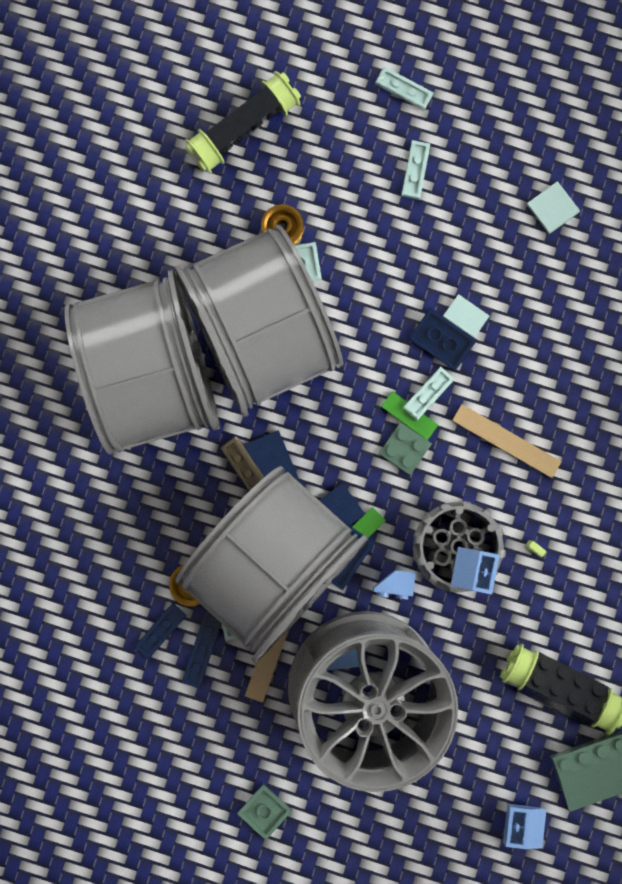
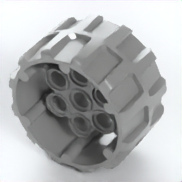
(456, 509)

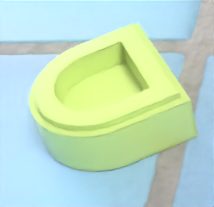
(535, 548)

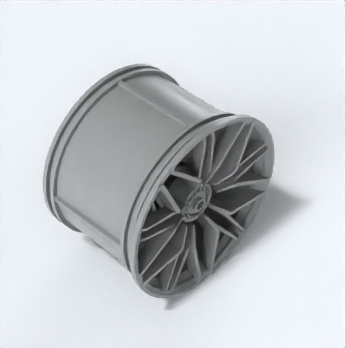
(261, 317)
(140, 364)
(268, 560)

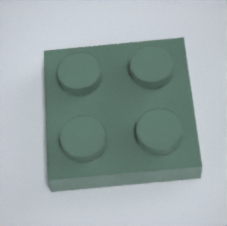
(405, 448)
(264, 811)

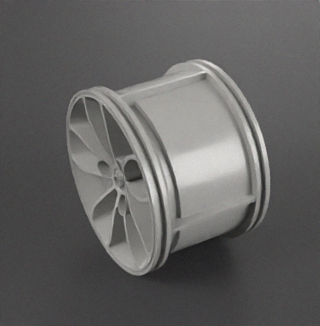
(395, 763)

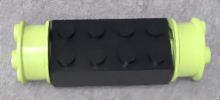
(249, 116)
(563, 689)

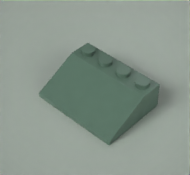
(590, 771)

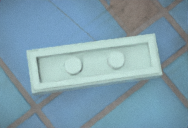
(404, 88)
(415, 170)
(428, 393)

